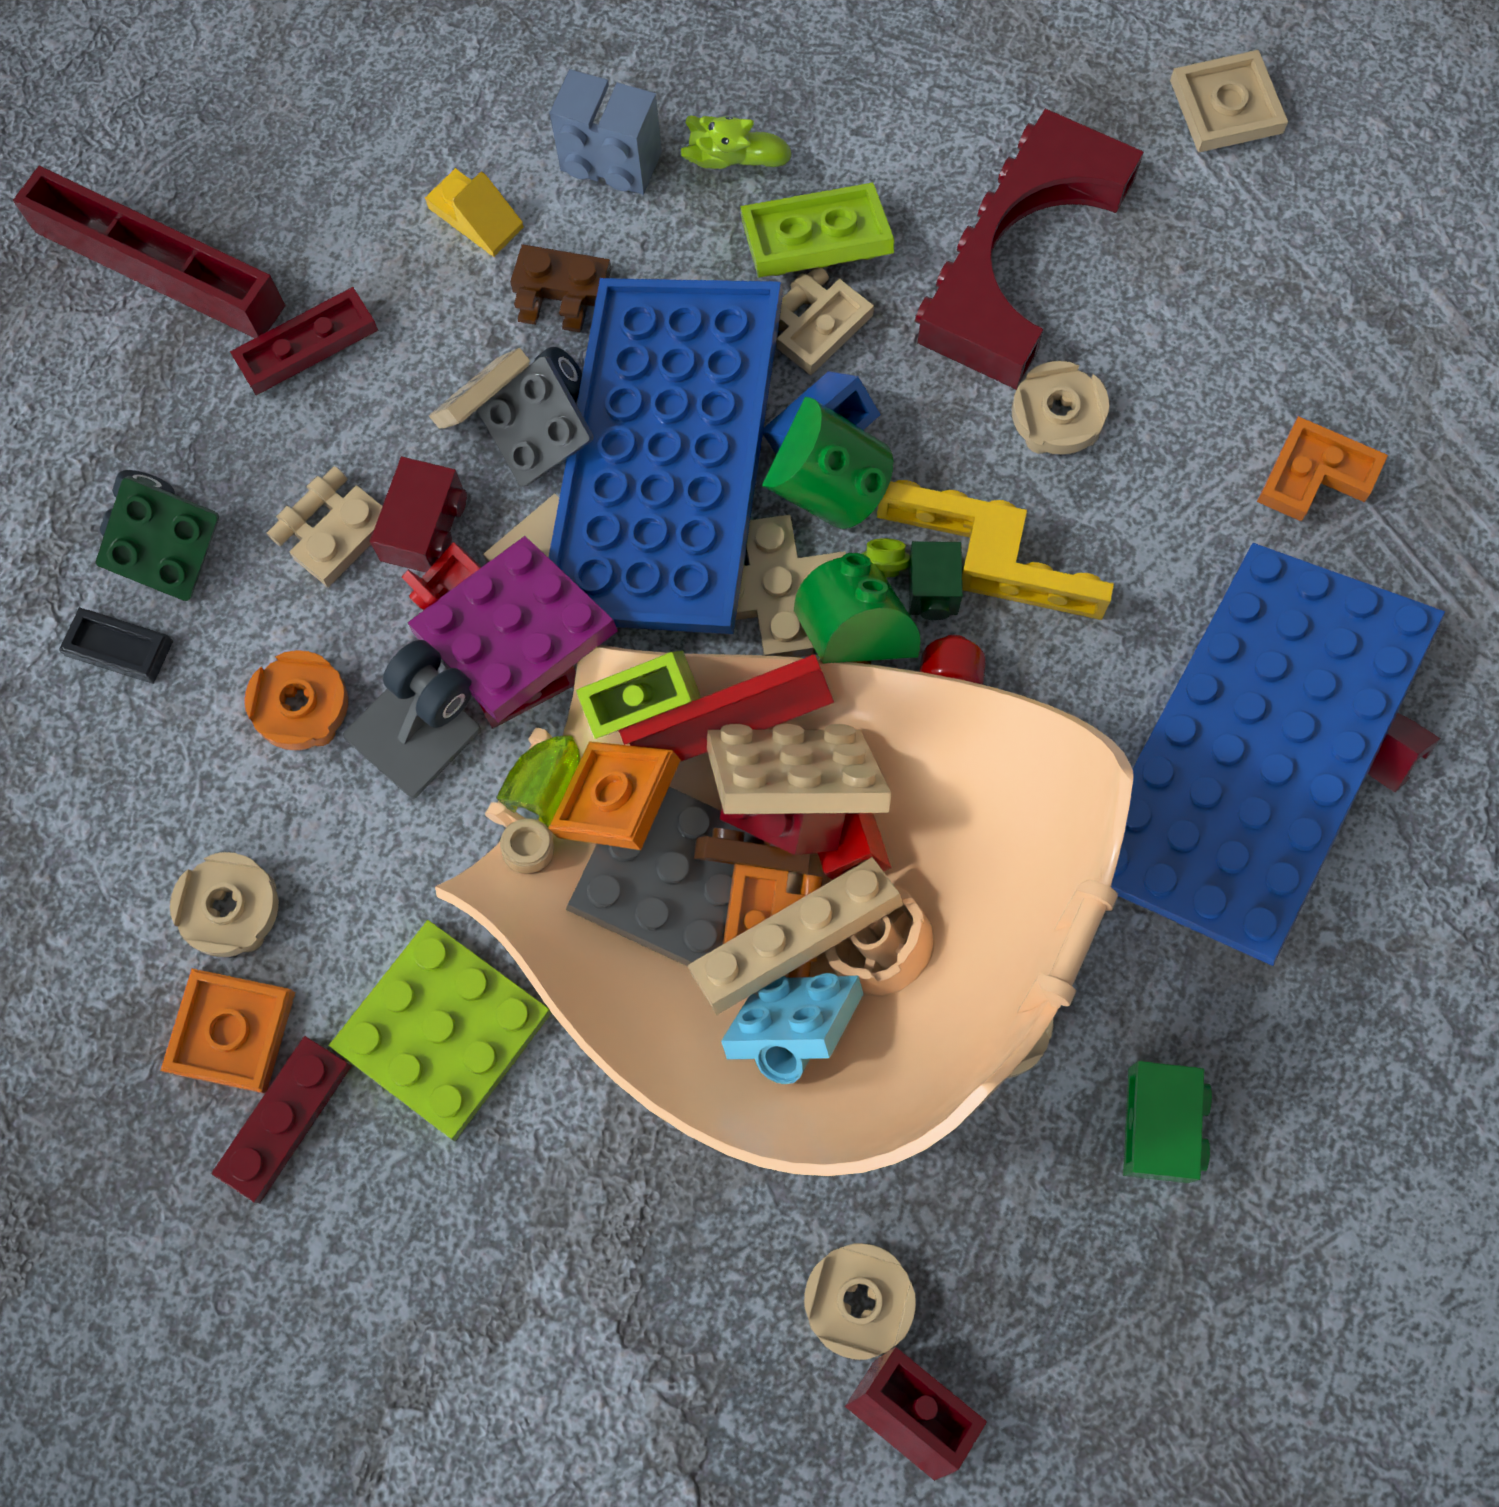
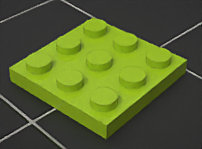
(440, 1030)

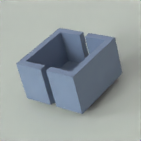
(621, 146)

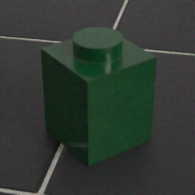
(935, 579)

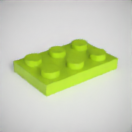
(816, 230)

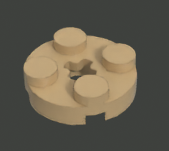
(1057, 433)
(241, 929)
(886, 1283)

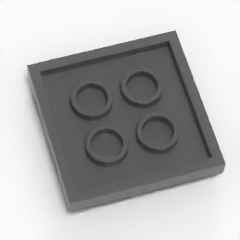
(661, 891)

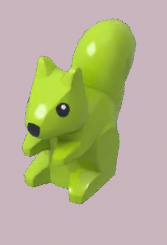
(728, 141)

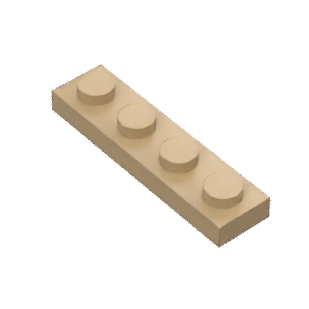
(795, 935)

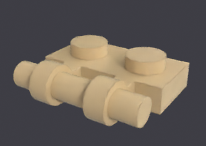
(825, 325)
(338, 537)

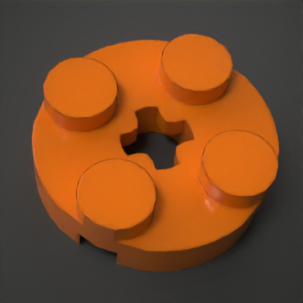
(313, 723)

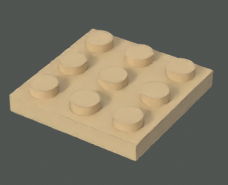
(796, 770)

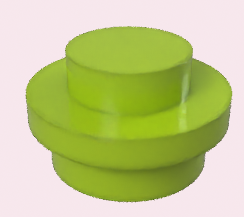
(888, 555)

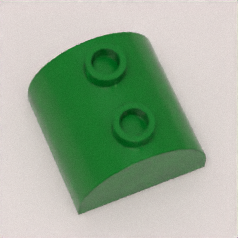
(830, 467)
(854, 613)

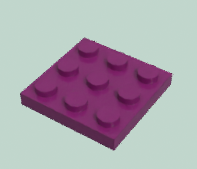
(513, 627)

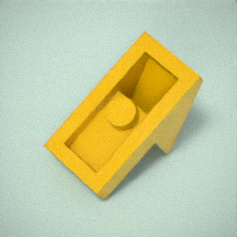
(475, 210)

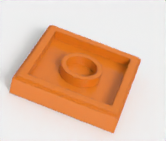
(615, 795)
(228, 1031)

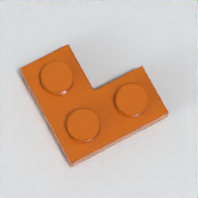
(1317, 457)

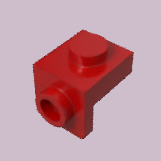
(444, 575)

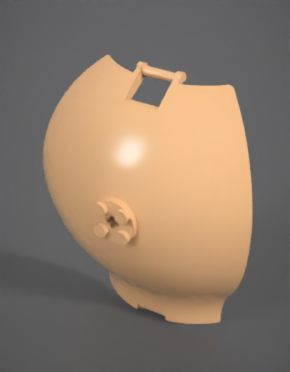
(1003, 873)

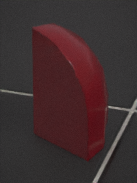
(1400, 752)

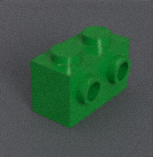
(1166, 1122)

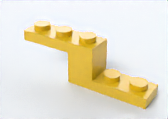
(993, 549)

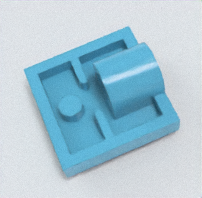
(793, 1023)

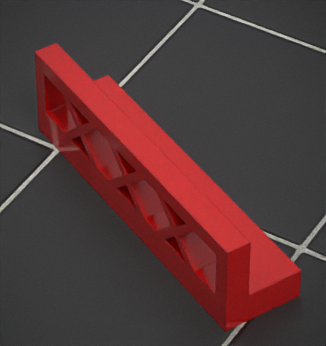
(753, 703)

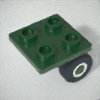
(155, 535)

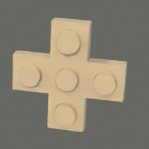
(772, 584)

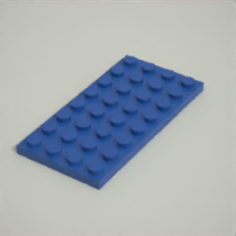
(677, 417)
(1267, 748)

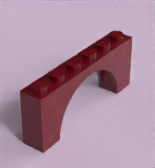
(1055, 167)

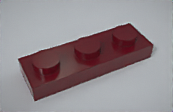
(304, 340)
(281, 1120)

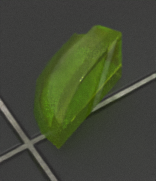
(541, 777)

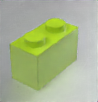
(638, 693)

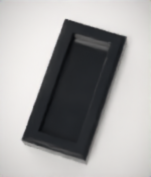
(116, 645)

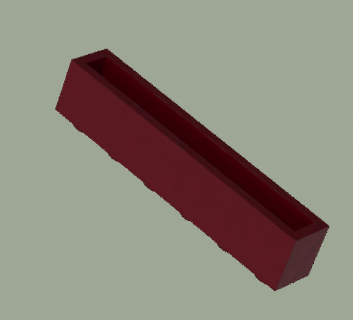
(150, 252)

